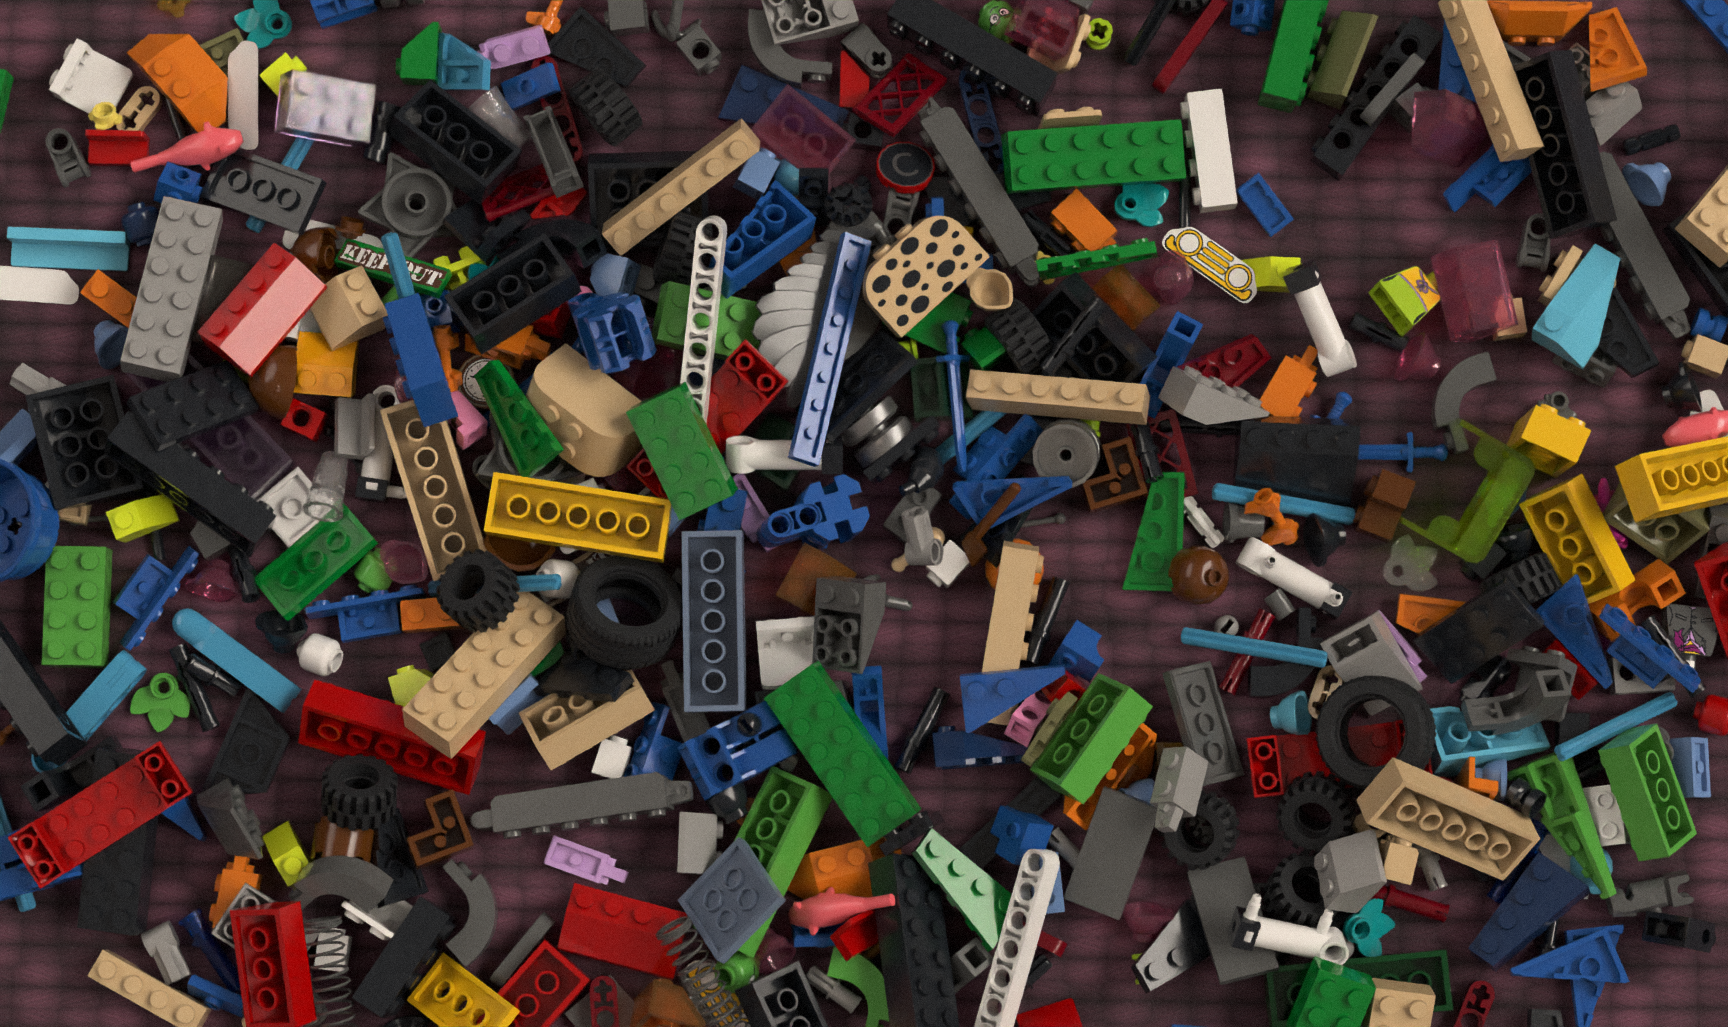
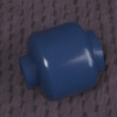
(140, 223)

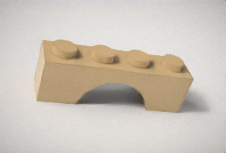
(148, 991)

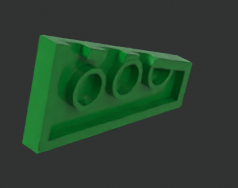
(1093, 260)
(1158, 535)

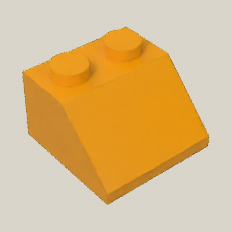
(324, 370)

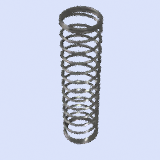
(331, 922)
(677, 933)

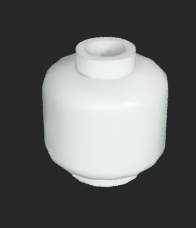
(568, 573)
(320, 654)

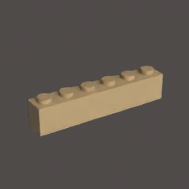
(1491, 78)
(681, 187)
(1058, 397)
(1011, 612)

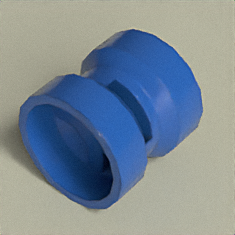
(1709, 326)

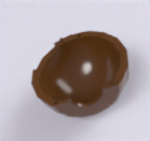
(275, 382)
(518, 554)

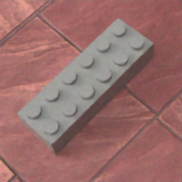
(171, 290)

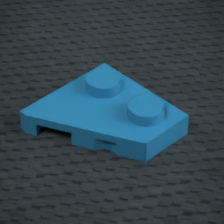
(461, 66)

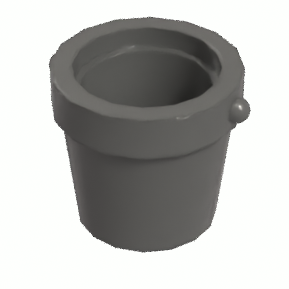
(1240, 525)

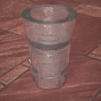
(499, 115)
(327, 489)

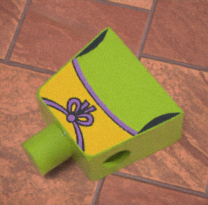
(1406, 297)

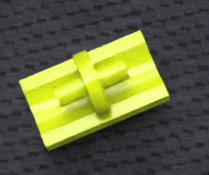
(460, 268)

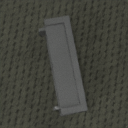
(553, 152)

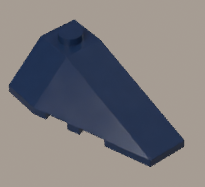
(965, 750)

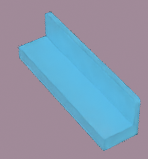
(69, 249)

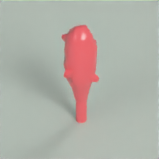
(199, 148)
(1697, 428)
(832, 909)

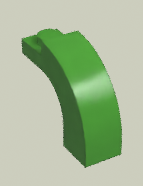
(868, 978)

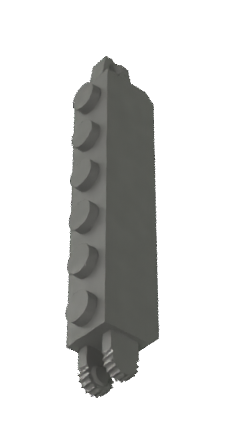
(981, 191)
(1643, 256)
(582, 803)

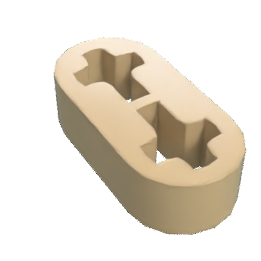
(135, 103)
(1320, 689)

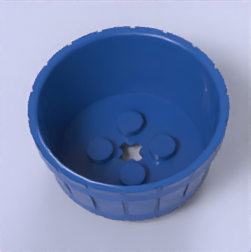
(32, 504)

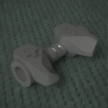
(1560, 402)

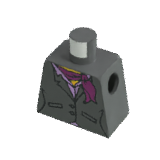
(1692, 630)

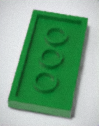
(314, 563)

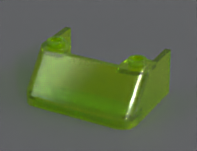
(1491, 505)

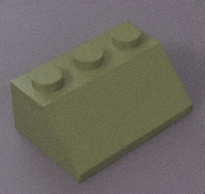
(1340, 57)
(1661, 536)

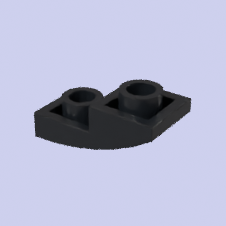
(813, 192)

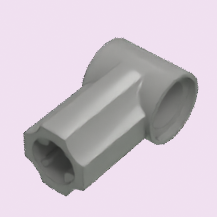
(31, 381)
(921, 544)
(163, 945)

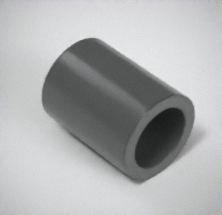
(1279, 604)

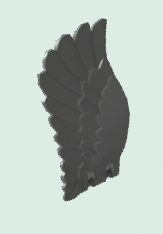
(795, 307)

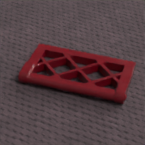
(906, 114)
(517, 202)
(1178, 439)

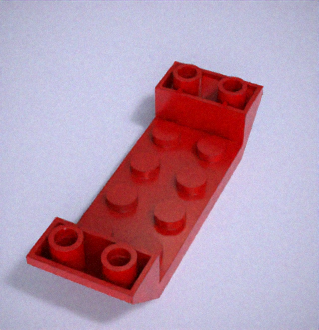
(736, 399)
(1282, 758)
(100, 815)

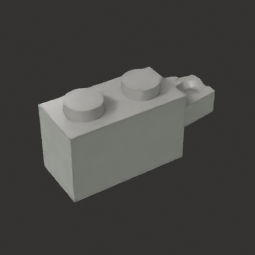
(1177, 786)

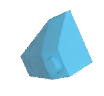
(1577, 313)
(1456, 743)

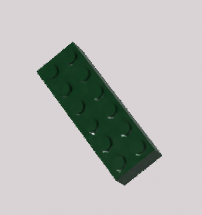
(1417, 967)

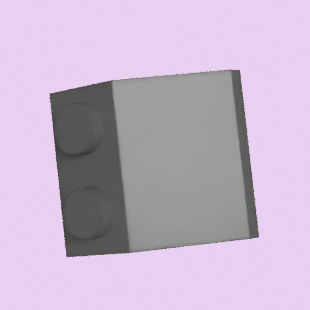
(698, 842)
(1350, 871)

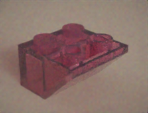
(1044, 26)

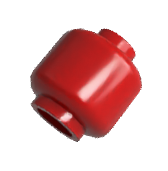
(1712, 715)

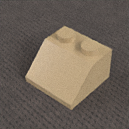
(349, 309)

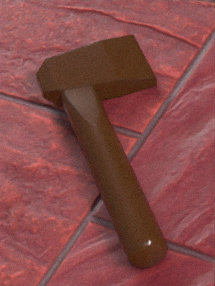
(972, 542)

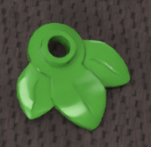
(158, 705)

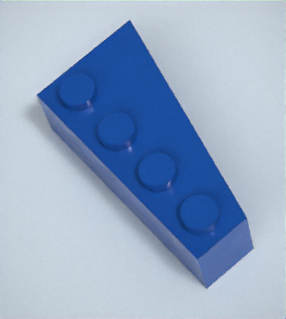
(764, 238)
(419, 360)

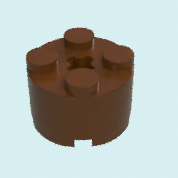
(338, 841)

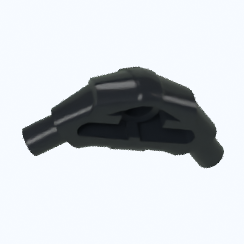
(924, 471)

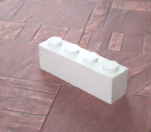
(1210, 151)

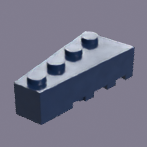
(1530, 907)

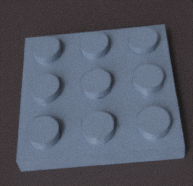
(731, 900)

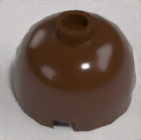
(318, 251)
(1198, 575)

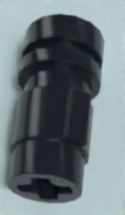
(380, 139)

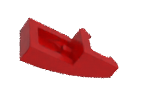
(853, 81)
(559, 206)

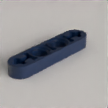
(986, 120)

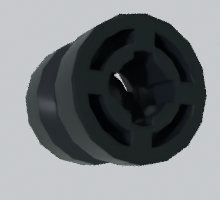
(1525, 798)

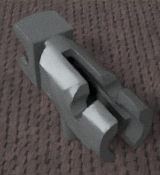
(1649, 895)

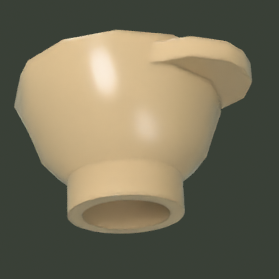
(990, 289)

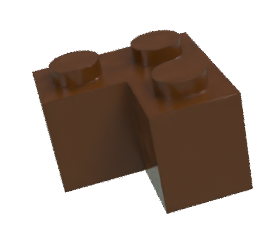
(1123, 478)
(1386, 501)
(448, 835)

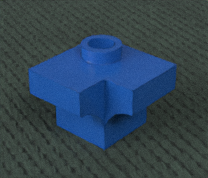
(1079, 652)
(1019, 833)

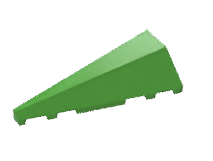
(1568, 815)

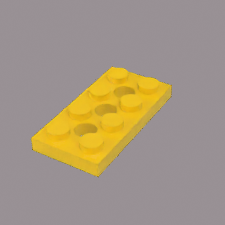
(463, 987)

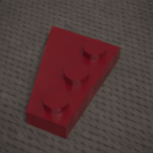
(1233, 361)

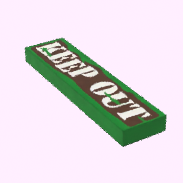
(425, 276)

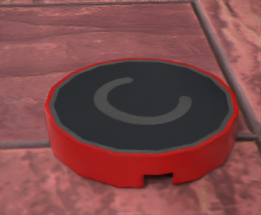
(905, 167)

